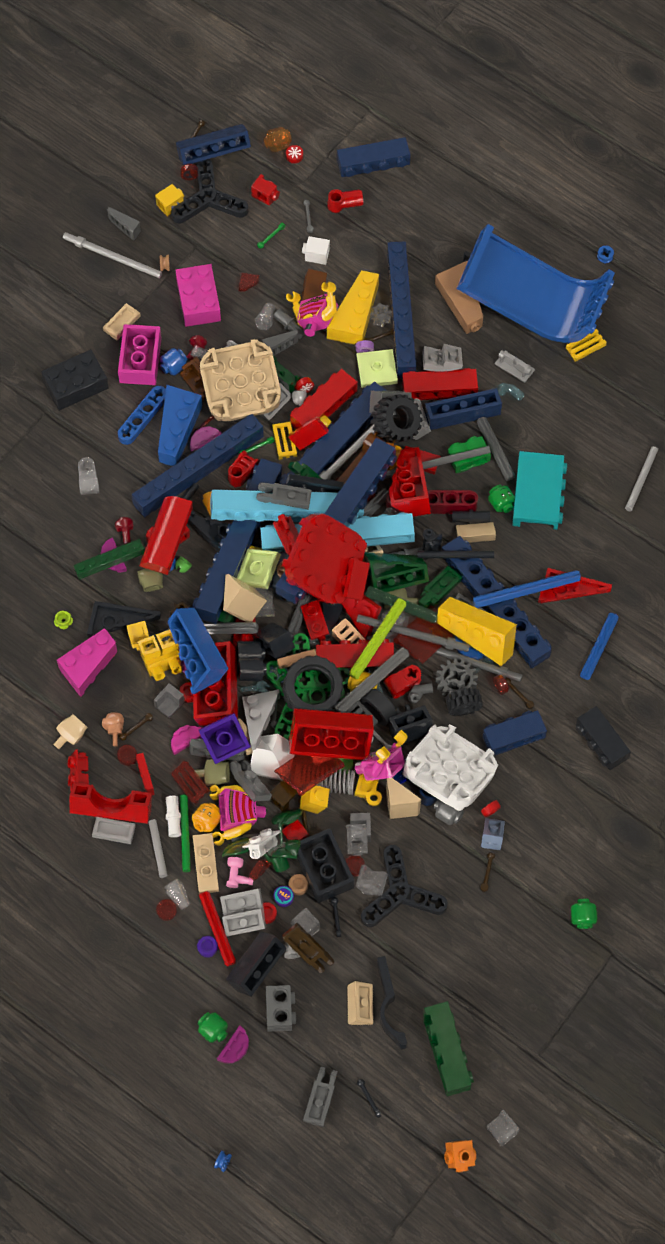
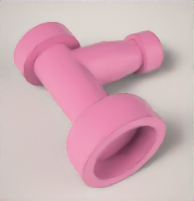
(235, 879)

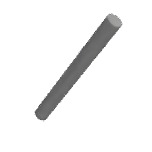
(641, 479)

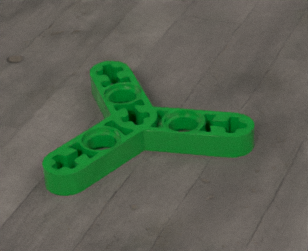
(305, 694)

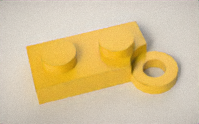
(367, 789)

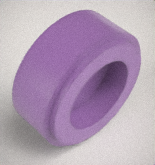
(364, 346)

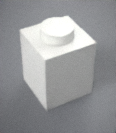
(316, 250)

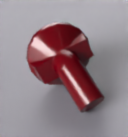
(198, 341)
(124, 525)

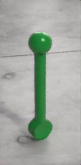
(261, 244)
(270, 440)

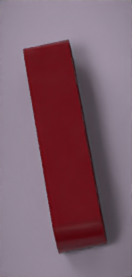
(441, 497)

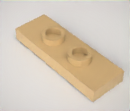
(205, 863)

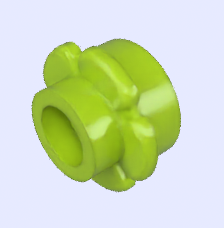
(63, 615)

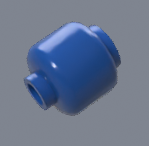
(173, 361)

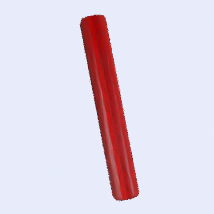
(217, 928)

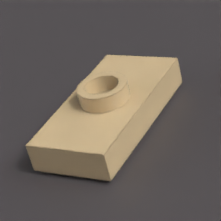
(125, 315)

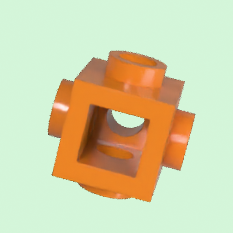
(460, 1155)

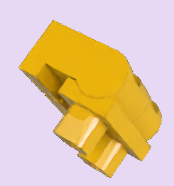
(160, 656)

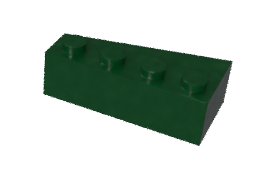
(447, 1049)

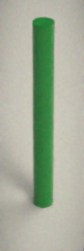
(185, 833)

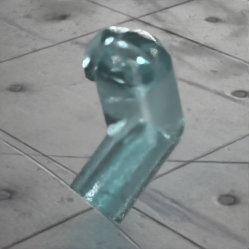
(510, 388)

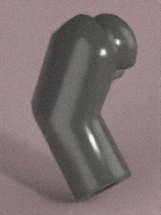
(417, 692)

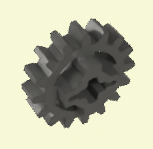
(460, 672)

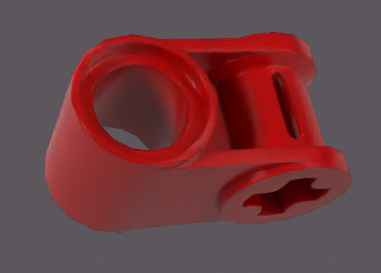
(242, 466)
(400, 682)

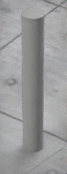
(157, 848)

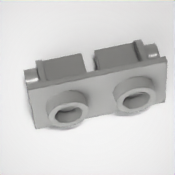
(514, 366)

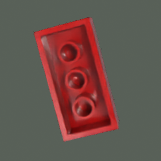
(221, 697)
(331, 734)

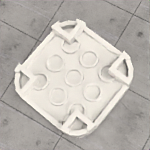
(450, 767)

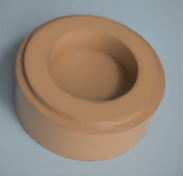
(298, 884)

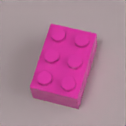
(198, 295)
(139, 354)

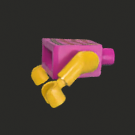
(315, 312)
(236, 812)

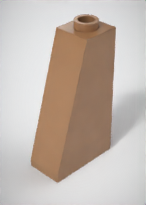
(464, 307)

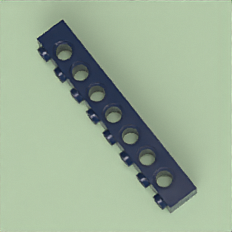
(531, 654)

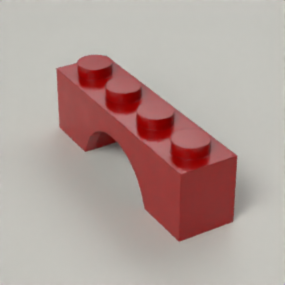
(87, 801)

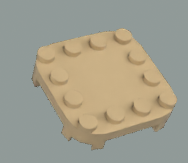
(240, 381)

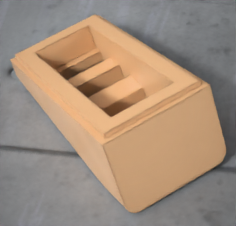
(350, 629)

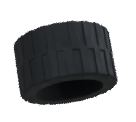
(313, 663)

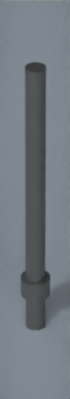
(448, 459)
(449, 643)
(504, 671)

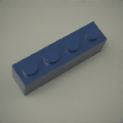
(213, 144)
(373, 157)
(463, 409)

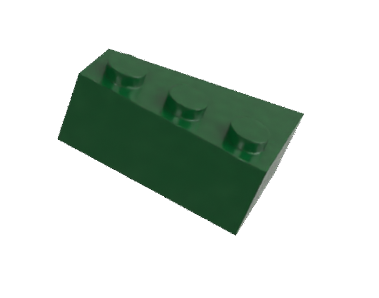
(395, 571)

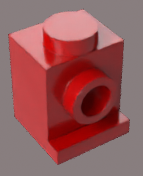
(264, 190)

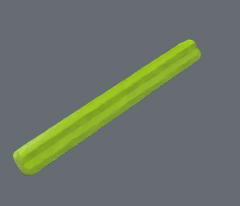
(377, 638)

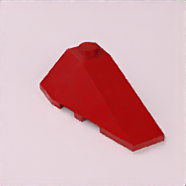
(409, 486)

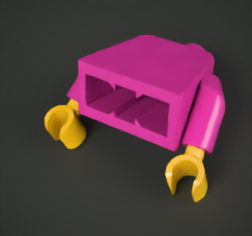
(384, 762)

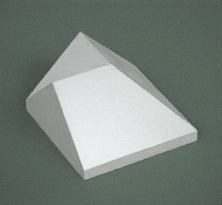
(270, 755)

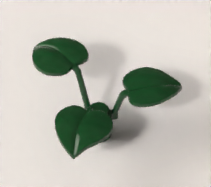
(278, 854)

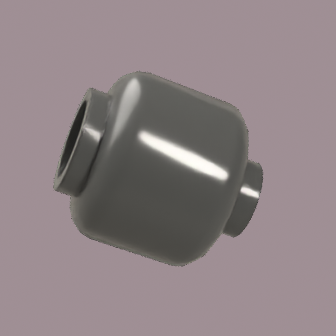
(447, 813)

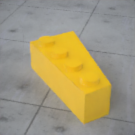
(353, 314)
(479, 629)

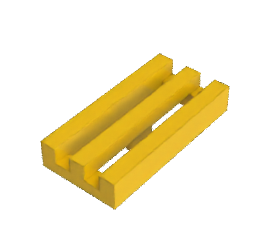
(596, 337)
(287, 453)

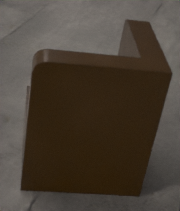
(282, 795)

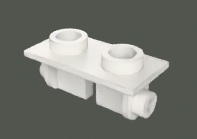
(262, 843)

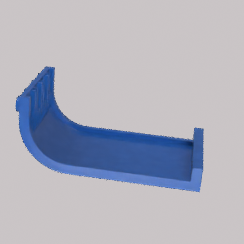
(533, 291)

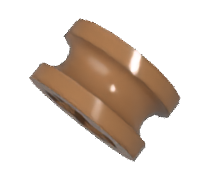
(164, 263)

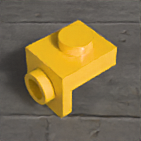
(137, 632)

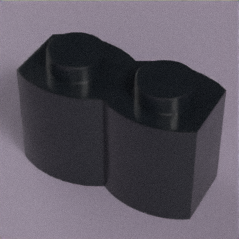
(250, 661)

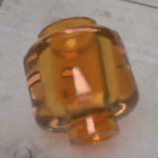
(277, 139)

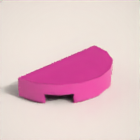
(183, 736)

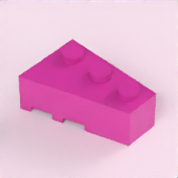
(87, 660)

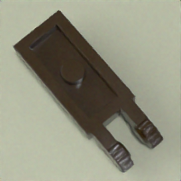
(307, 947)

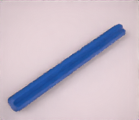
(527, 588)

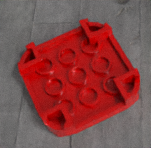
(323, 557)

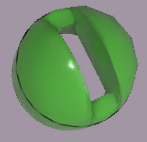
(182, 563)

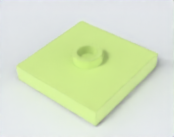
(377, 367)
(258, 567)

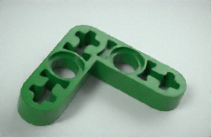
(313, 674)

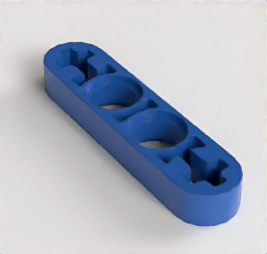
(141, 414)

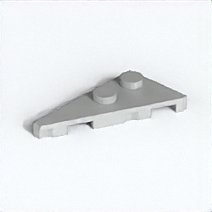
(258, 711)

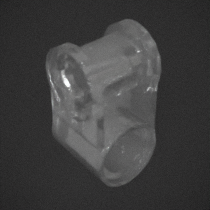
(87, 478)

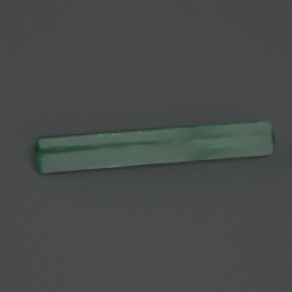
(410, 608)

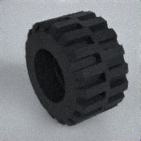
(408, 414)

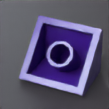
(224, 738)

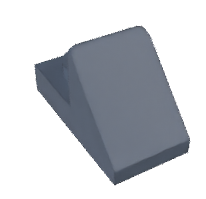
(493, 834)

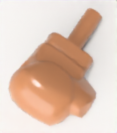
(114, 725)

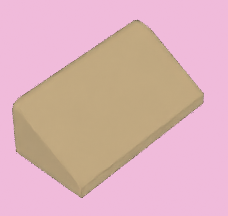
(476, 532)
(360, 1003)

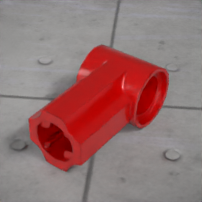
(338, 200)

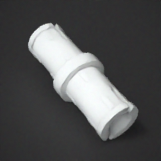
(173, 816)

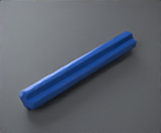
(599, 646)

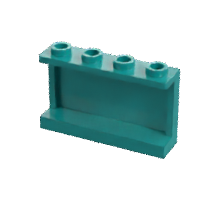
(539, 489)

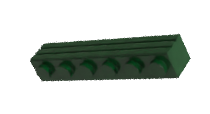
(109, 559)

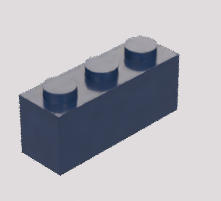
(514, 732)

